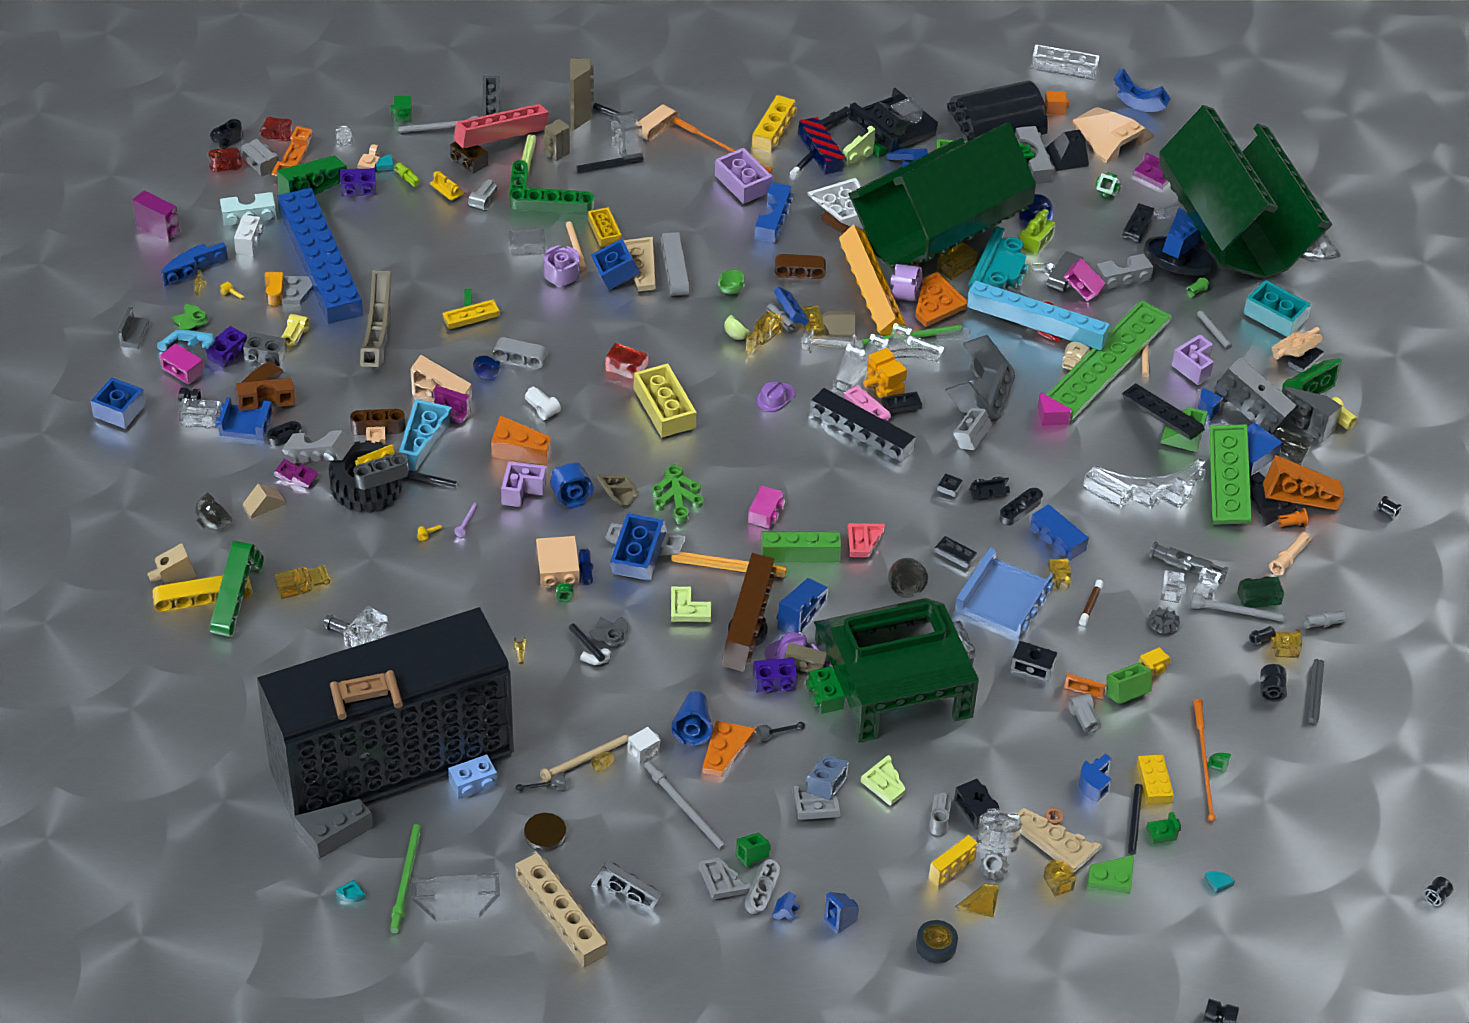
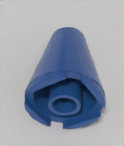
(693, 720)

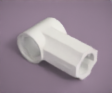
(544, 405)

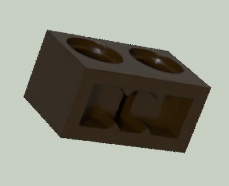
(470, 158)

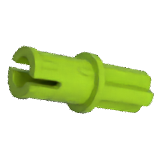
(407, 174)

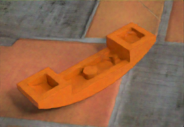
(297, 149)

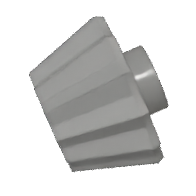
(994, 865)

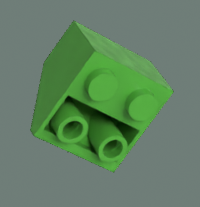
(1173, 438)

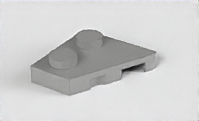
(295, 289)
(721, 879)

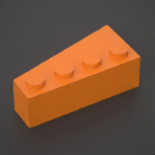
(1301, 485)

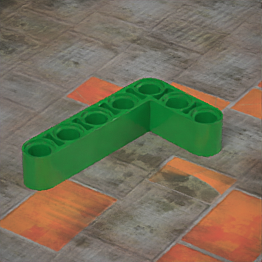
(545, 199)
(240, 561)

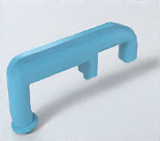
(192, 337)

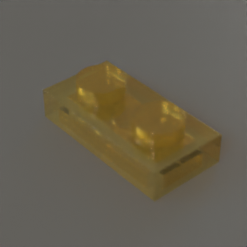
(815, 320)

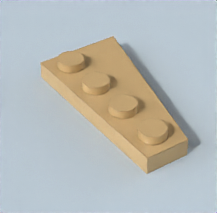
(643, 254)
(1057, 841)

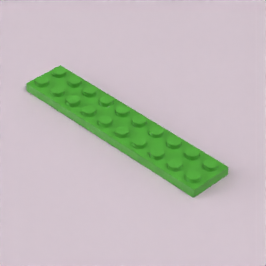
(1103, 365)

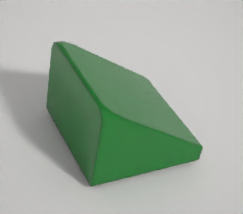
(879, 150)

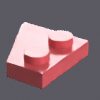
(863, 538)

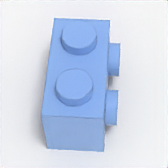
(472, 776)

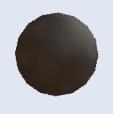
(545, 831)

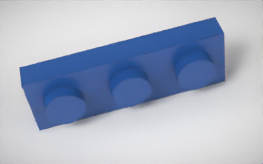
(791, 306)

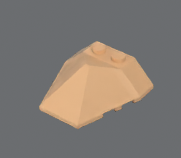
(1109, 131)

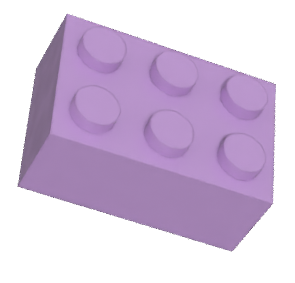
(743, 175)

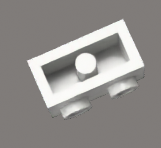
(248, 235)

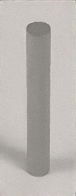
(1215, 331)

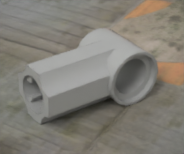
(482, 197)
(1083, 708)
(940, 814)

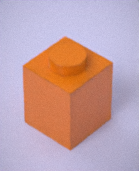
(1056, 103)

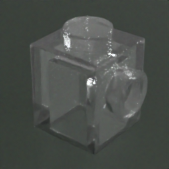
(1173, 586)

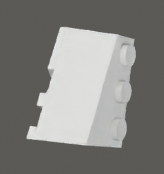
(837, 201)

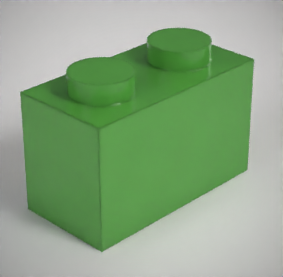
(1129, 683)

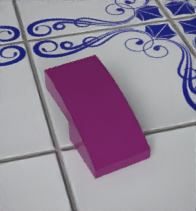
(291, 473)

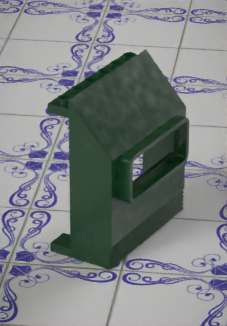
(900, 670)

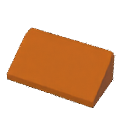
(1085, 686)

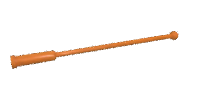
(677, 121)
(1198, 703)

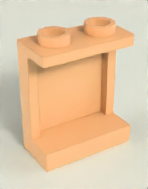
(557, 560)

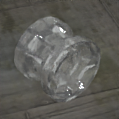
(343, 136)

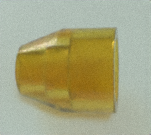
(602, 761)

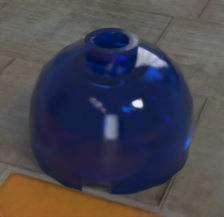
(1040, 202)

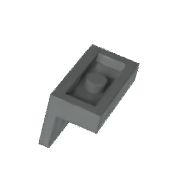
(132, 330)

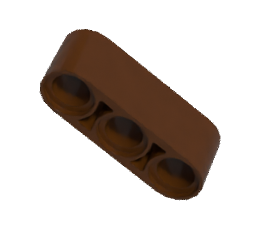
(800, 266)
(391, 419)

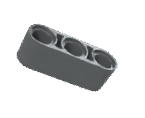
(1056, 278)
(381, 471)

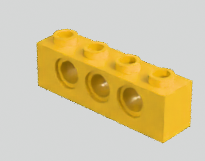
(774, 123)

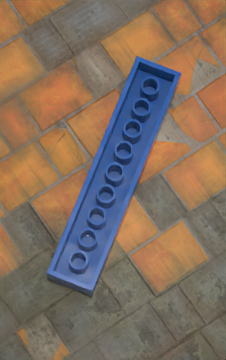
(320, 256)

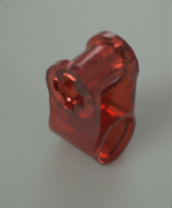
(276, 129)
(226, 159)

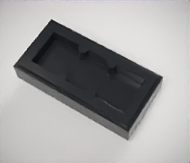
(1307, 360)
(902, 402)
(955, 552)

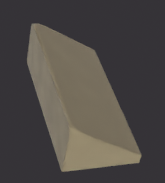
(805, 658)

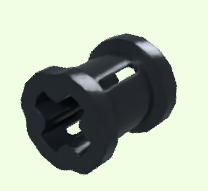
(1389, 507)

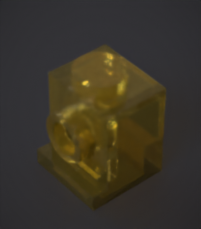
(1287, 644)
(1059, 877)

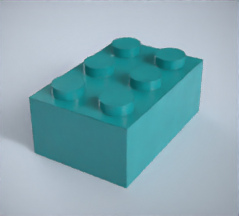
(1277, 308)

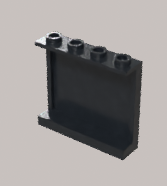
(915, 132)

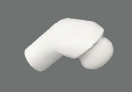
(590, 658)

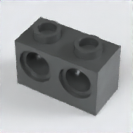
(265, 348)

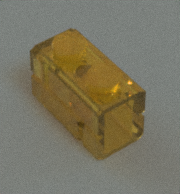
(956, 261)

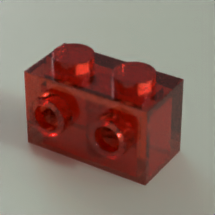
(625, 361)

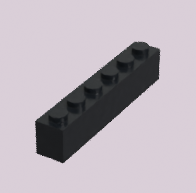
(862, 425)

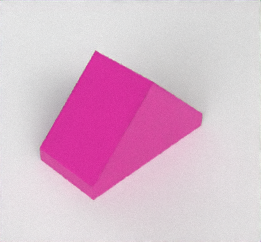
(1052, 411)

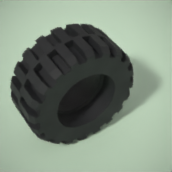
(343, 484)

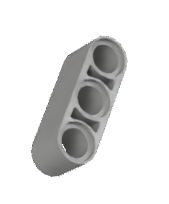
(519, 353)

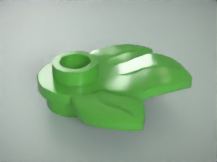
(191, 318)

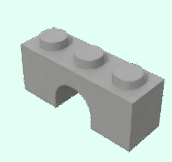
(1137, 270)

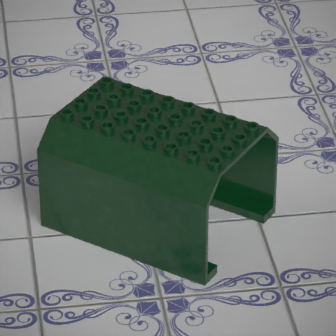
(945, 197)
(1242, 202)

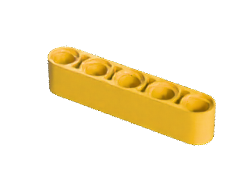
(190, 593)

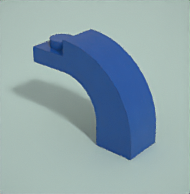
(1139, 98)

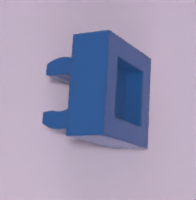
(785, 906)

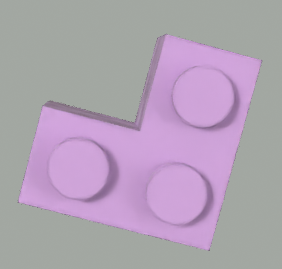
(1194, 359)
(522, 479)

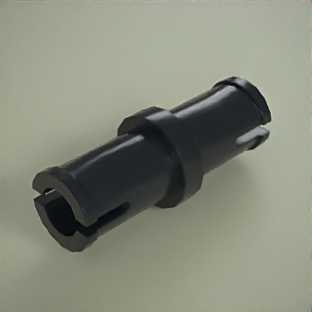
(835, 117)

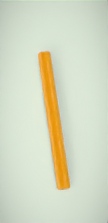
(719, 562)

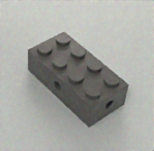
(1254, 396)

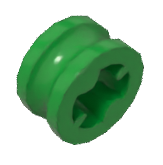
(564, 592)

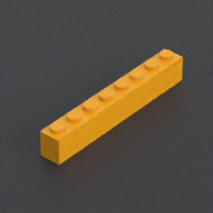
(871, 280)

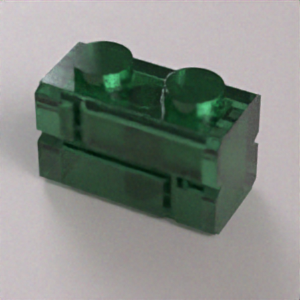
(1260, 592)

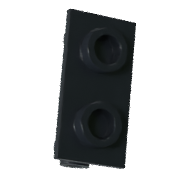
(981, 487)

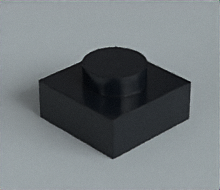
(949, 485)

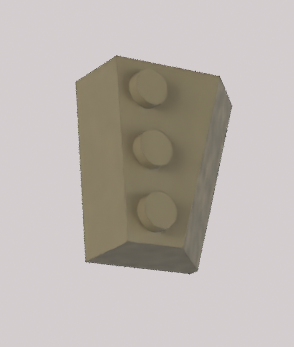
(580, 91)

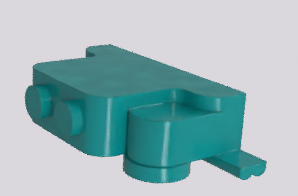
(1001, 262)

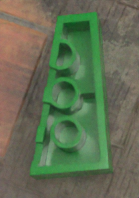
(316, 174)

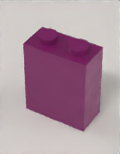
(156, 216)

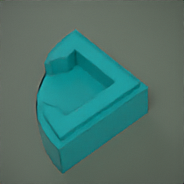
(385, 163)
(1219, 880)
(351, 892)

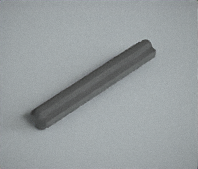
(1315, 691)

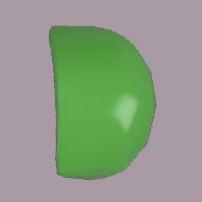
(731, 282)

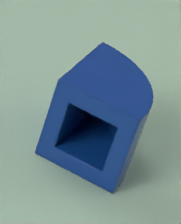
(1209, 402)

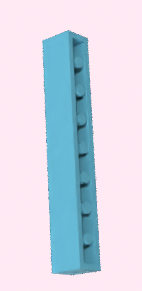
(1038, 315)

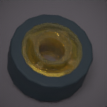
(936, 931)

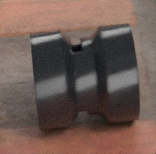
(185, 393)
(1436, 893)

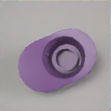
(775, 395)
(778, 648)

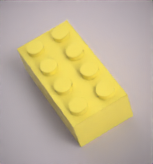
(664, 400)

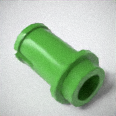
(1201, 285)

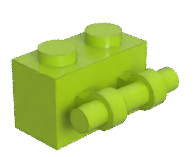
(1037, 233)

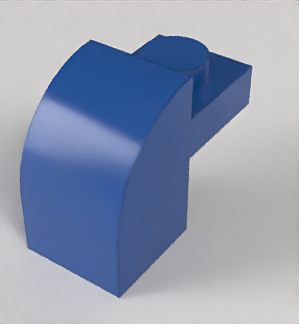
(1093, 779)

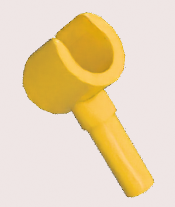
(227, 287)
(423, 533)

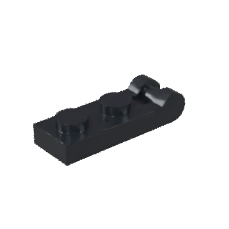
(1138, 222)

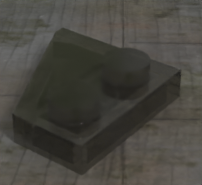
(1294, 445)

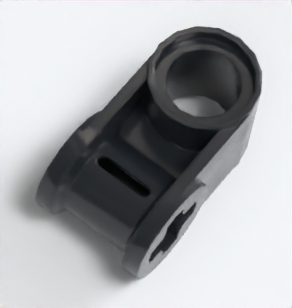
(228, 133)

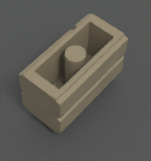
(557, 140)

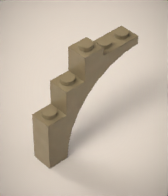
(379, 318)

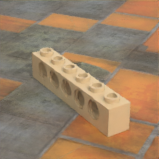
(585, 950)

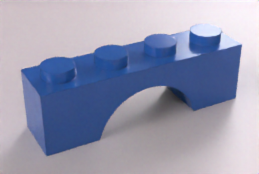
(769, 225)

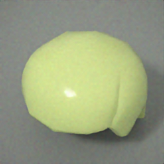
(735, 329)

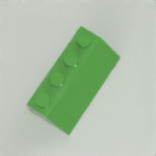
(801, 546)

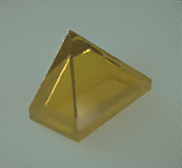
(981, 901)

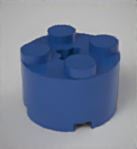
(571, 485)

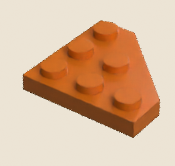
(938, 300)

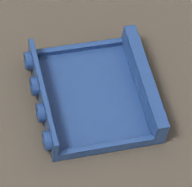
(1003, 595)

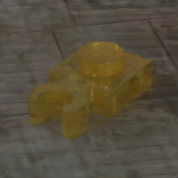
(1061, 571)

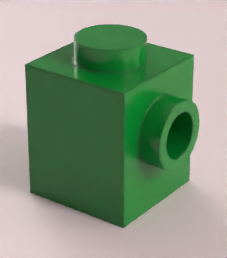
(402, 109)

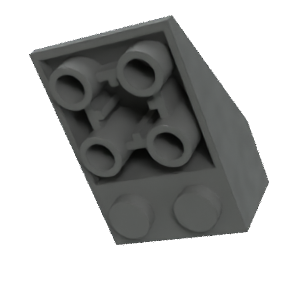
(1314, 413)

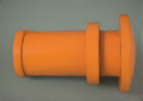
(1293, 519)

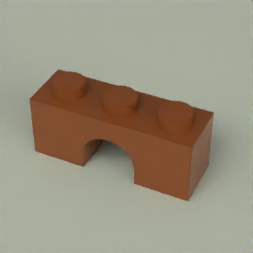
(277, 390)

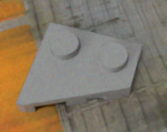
(814, 807)

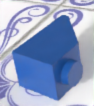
(840, 911)

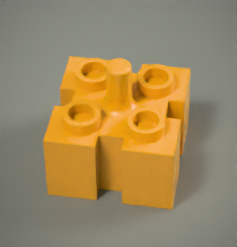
(885, 374)

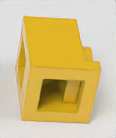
(1155, 661)

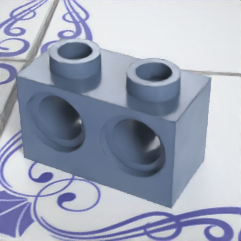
(827, 777)

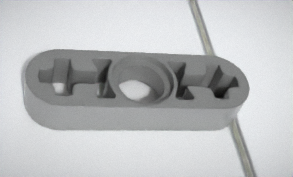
(769, 882)

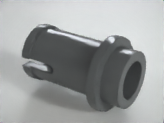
(333, 623)

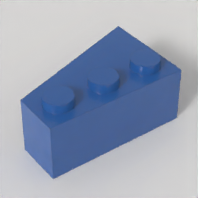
(801, 606)

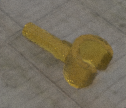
(520, 647)

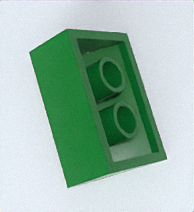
(1317, 378)

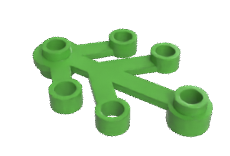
(676, 475)

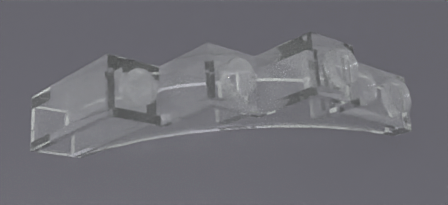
(899, 343)
(1147, 491)

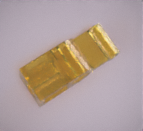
(764, 330)
(300, 581)

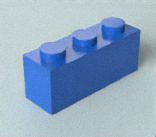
(1059, 532)

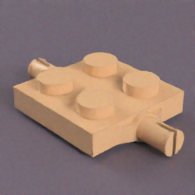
(1297, 343)

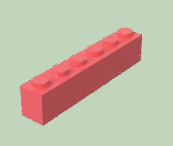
(501, 125)

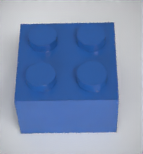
(615, 264)
(118, 402)

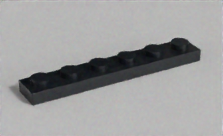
(1163, 411)

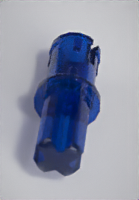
(585, 567)

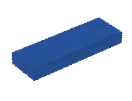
(907, 154)

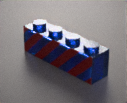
(821, 145)

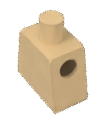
(173, 567)

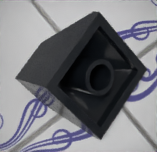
(1068, 151)

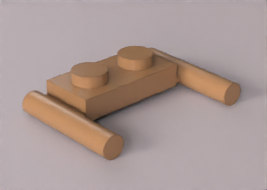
(364, 688)

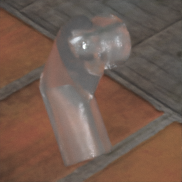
(1043, 267)

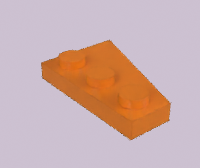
(724, 746)

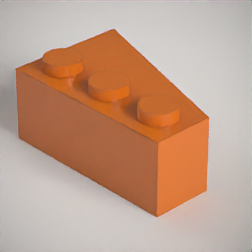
(520, 443)

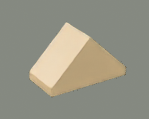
(262, 500)

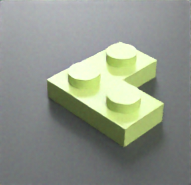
(686, 611)

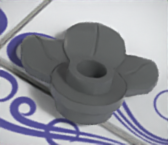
(610, 632)

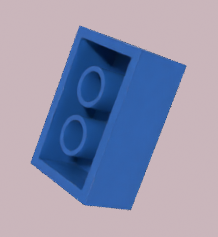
(638, 546)

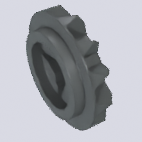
(1156, 623)

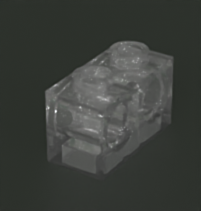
(366, 627)

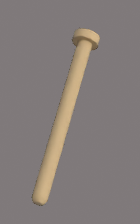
(547, 775)

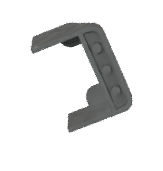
(993, 379)

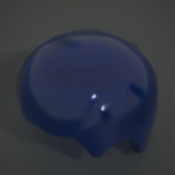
(486, 367)

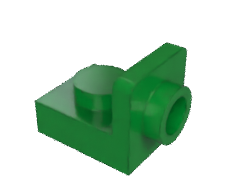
(1164, 830)

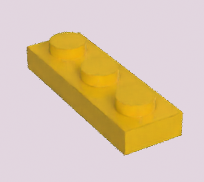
(471, 314)

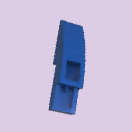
(190, 261)

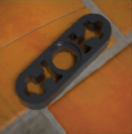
(1019, 513)

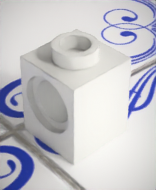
(644, 745)

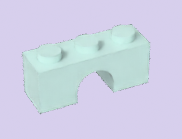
(262, 207)

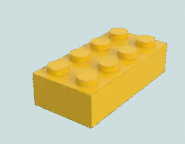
(604, 226)
(1155, 779)
(953, 861)

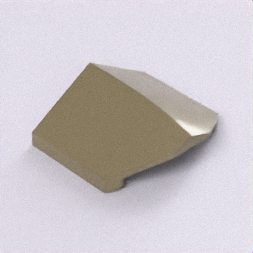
(839, 322)
(619, 488)

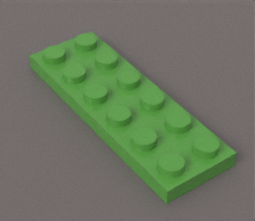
(1230, 474)

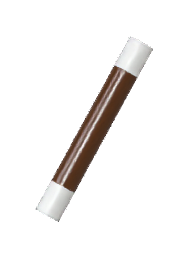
(1091, 602)

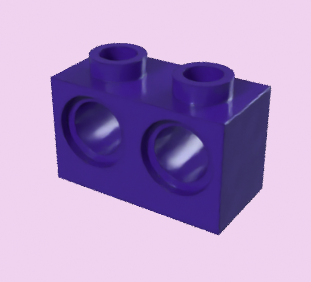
(358, 182)
(227, 347)
(774, 675)

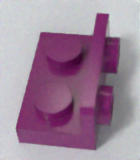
(1150, 171)
(459, 402)

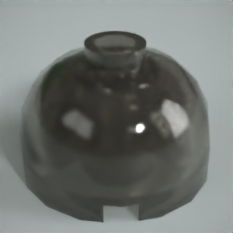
(211, 513)
(907, 577)

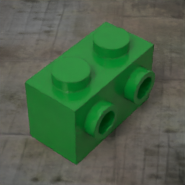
(825, 690)

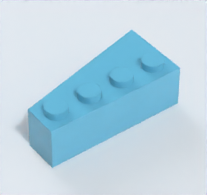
(423, 430)

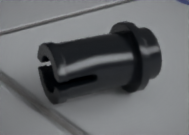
(1260, 636)

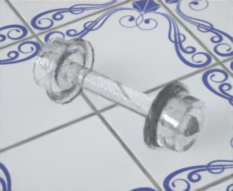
(808, 341)

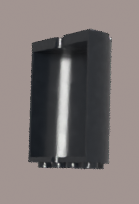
(996, 106)

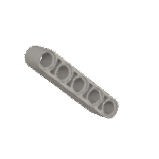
(674, 264)

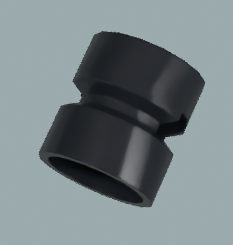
(1273, 682)
(1215, 1009)

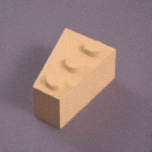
(428, 374)

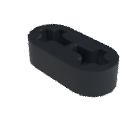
(283, 433)

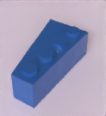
(1181, 235)

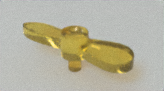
(198, 282)

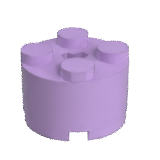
(561, 265)
(906, 282)

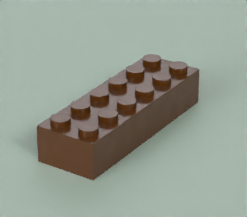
(749, 612)

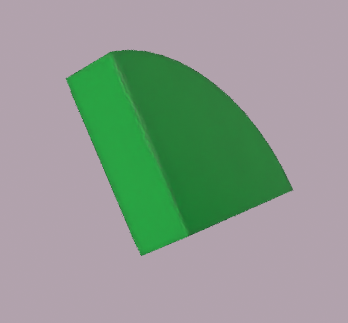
(467, 297)
(1219, 761)

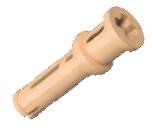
(1286, 558)

